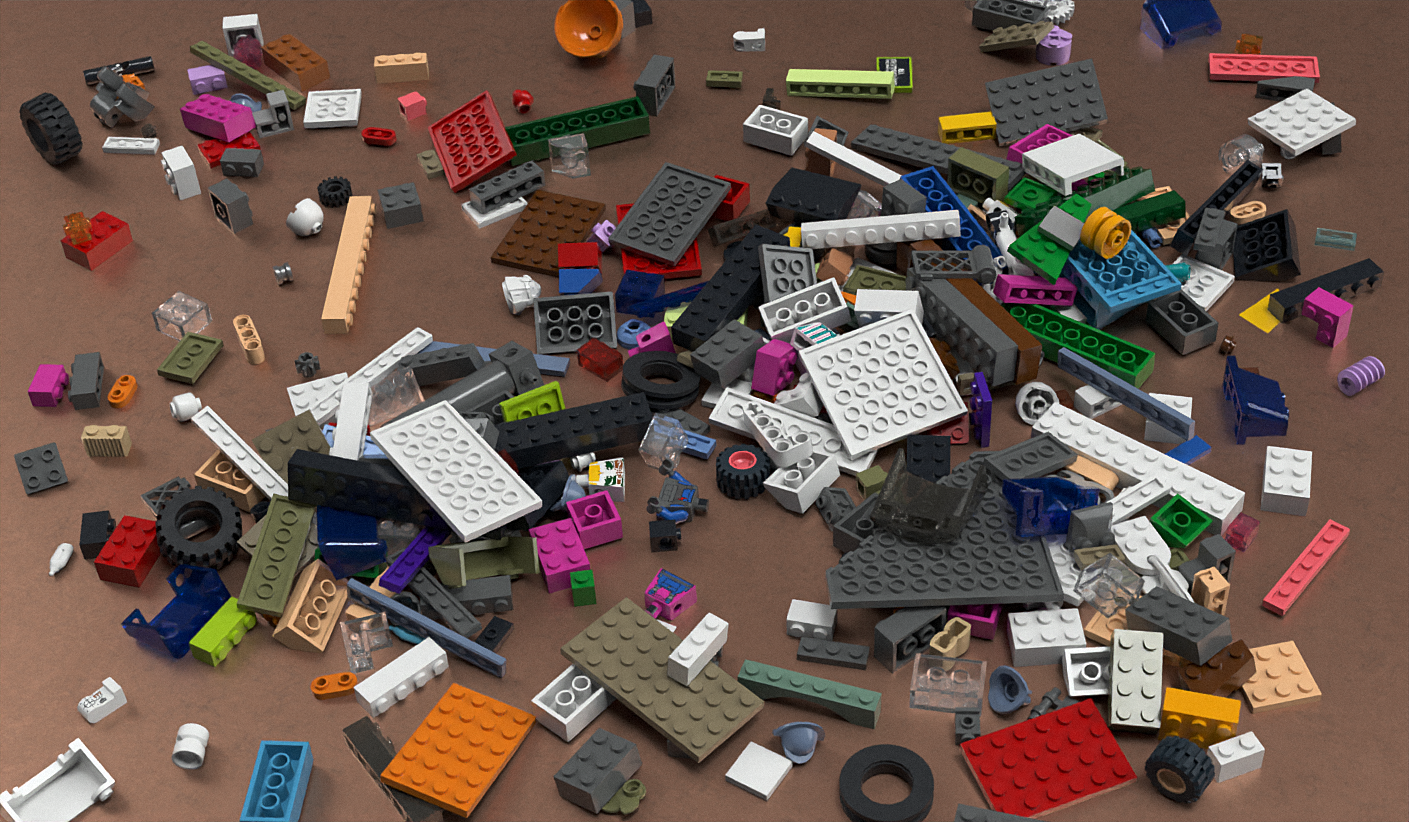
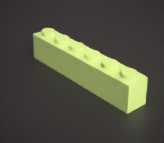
(840, 83)

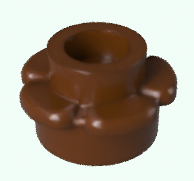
(1227, 344)

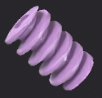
(1360, 375)

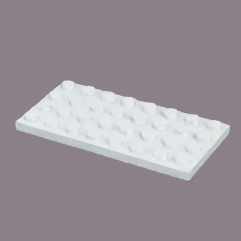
(456, 470)

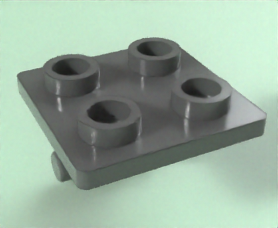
(40, 468)

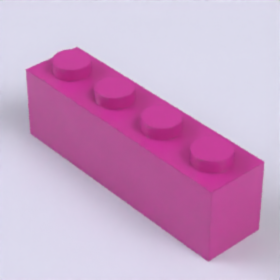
(1034, 290)

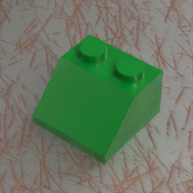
(1179, 522)

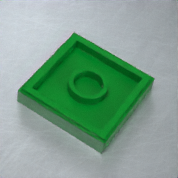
(1028, 194)

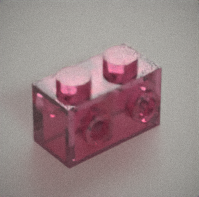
(248, 52)

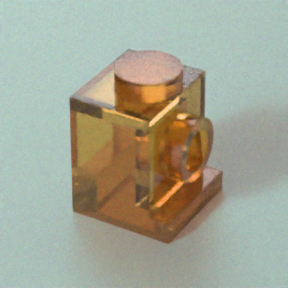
(1249, 44)

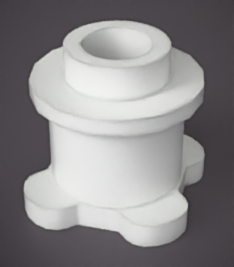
(582, 461)

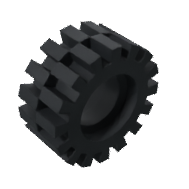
(334, 192)

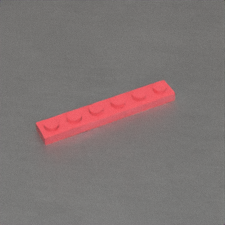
(1305, 567)

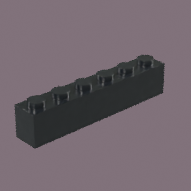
(1343, 283)

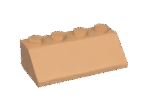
(312, 609)

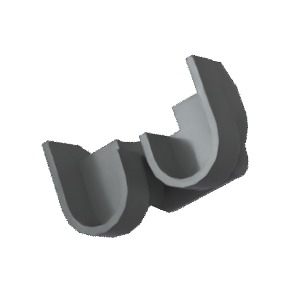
(129, 102)

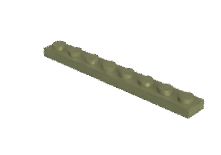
(245, 73)

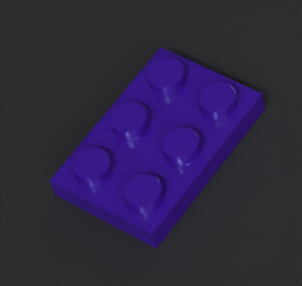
(981, 409)

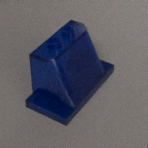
(1256, 403)
(1046, 503)

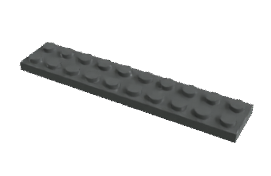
(920, 151)

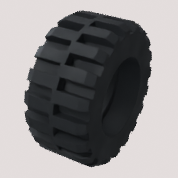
(50, 128)
(194, 504)

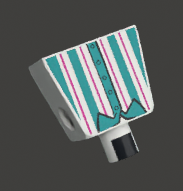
(811, 334)

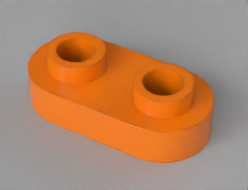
(122, 391)
(334, 685)

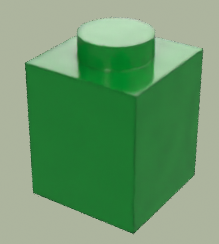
(583, 588)

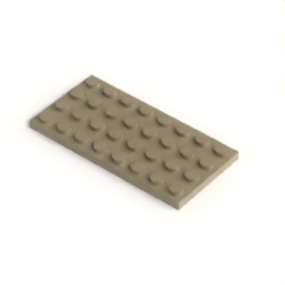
(629, 659)

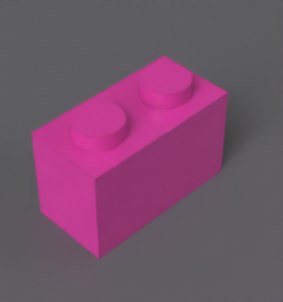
(48, 385)

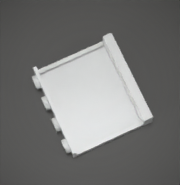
(1070, 161)

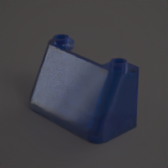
(1168, 18)
(349, 541)

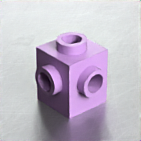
(601, 233)

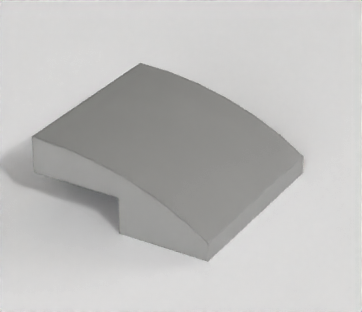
(1061, 228)

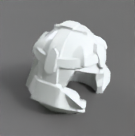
(520, 293)

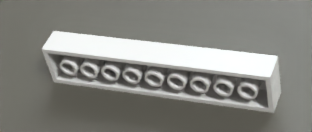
(1137, 462)

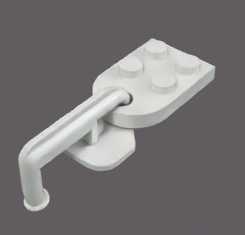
(1149, 556)

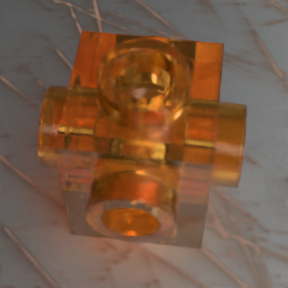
(77, 227)

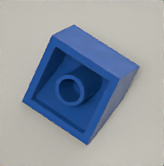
(578, 281)

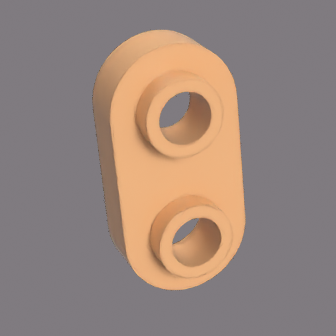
(1247, 212)

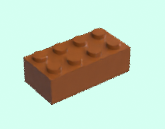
(295, 62)

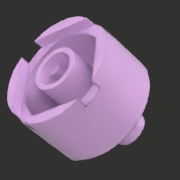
(1054, 47)

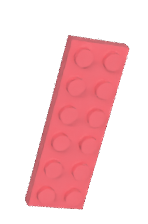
(1261, 67)

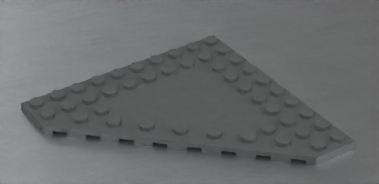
(978, 568)

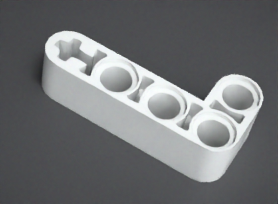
(781, 448)

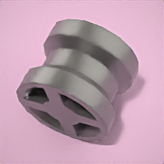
(283, 273)

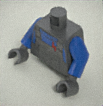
(677, 497)

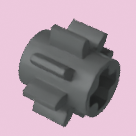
(307, 364)

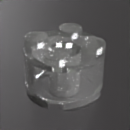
(1238, 151)

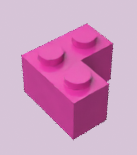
(1331, 314)

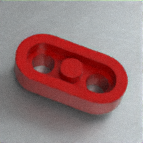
(378, 136)

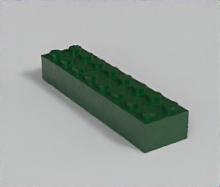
(598, 123)
(1107, 192)

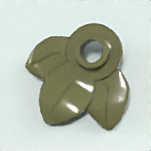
(626, 797)

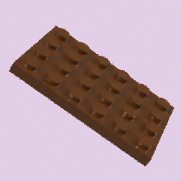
(542, 226)

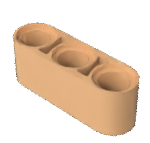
(249, 339)
(1092, 472)

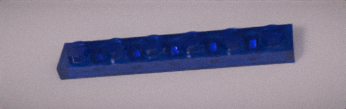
(670, 300)

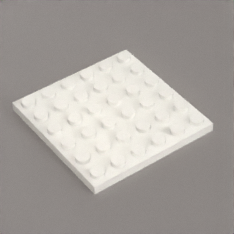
(882, 383)

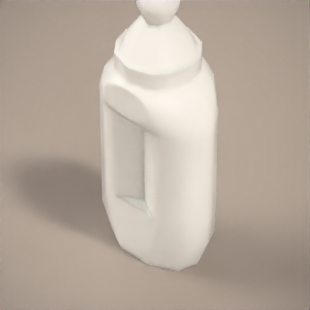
(60, 558)

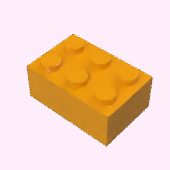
(1199, 717)

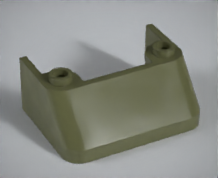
(484, 558)

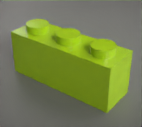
(222, 633)

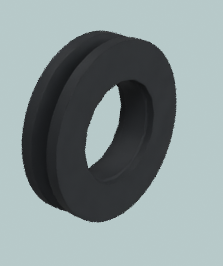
(660, 395)
(886, 760)

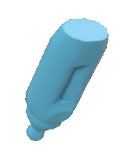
(406, 635)

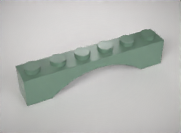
(853, 703)

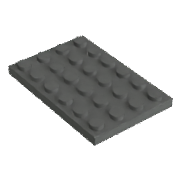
(1055, 96)
(669, 213)

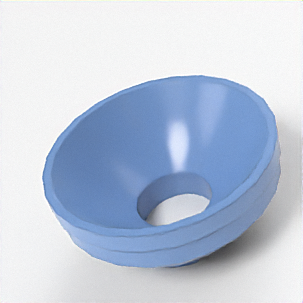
(627, 337)

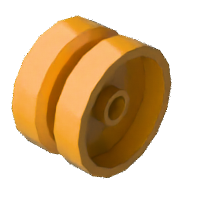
(1105, 232)

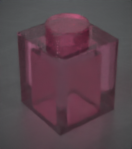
(1242, 532)

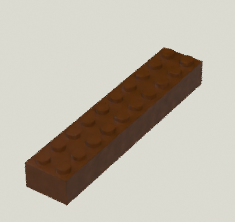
(1028, 347)

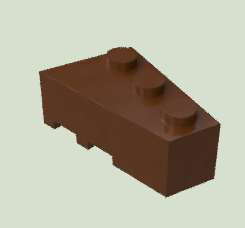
(1220, 673)

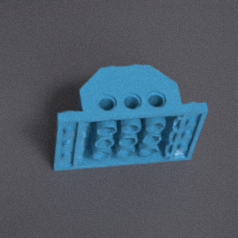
(1116, 284)

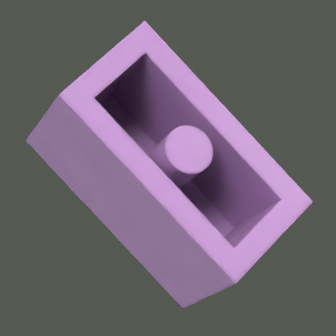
(206, 79)

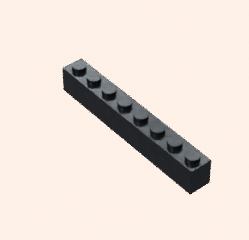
(1222, 199)

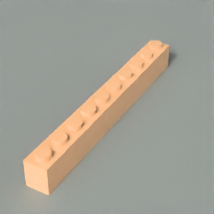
(348, 265)

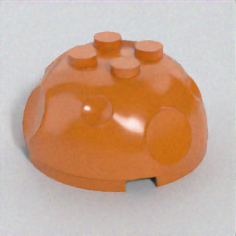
(588, 27)

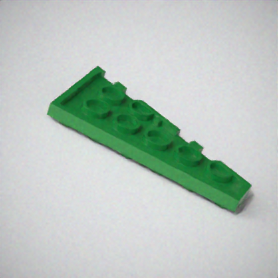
(1043, 253)

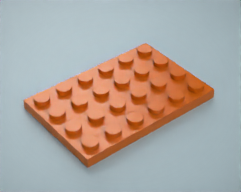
(459, 750)

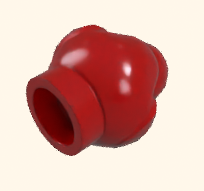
(522, 101)

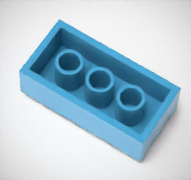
(278, 782)

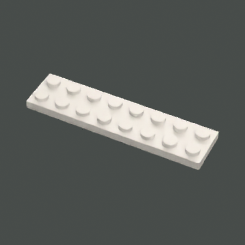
(824, 436)

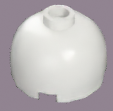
(306, 219)
(1034, 401)

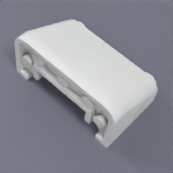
(60, 789)

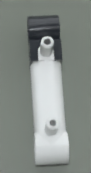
(1003, 235)

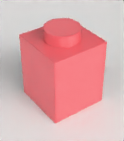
(412, 106)

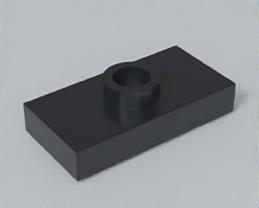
(495, 634)

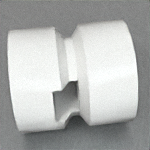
(190, 746)

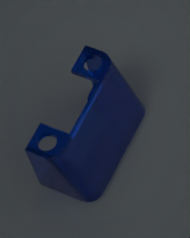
(184, 615)

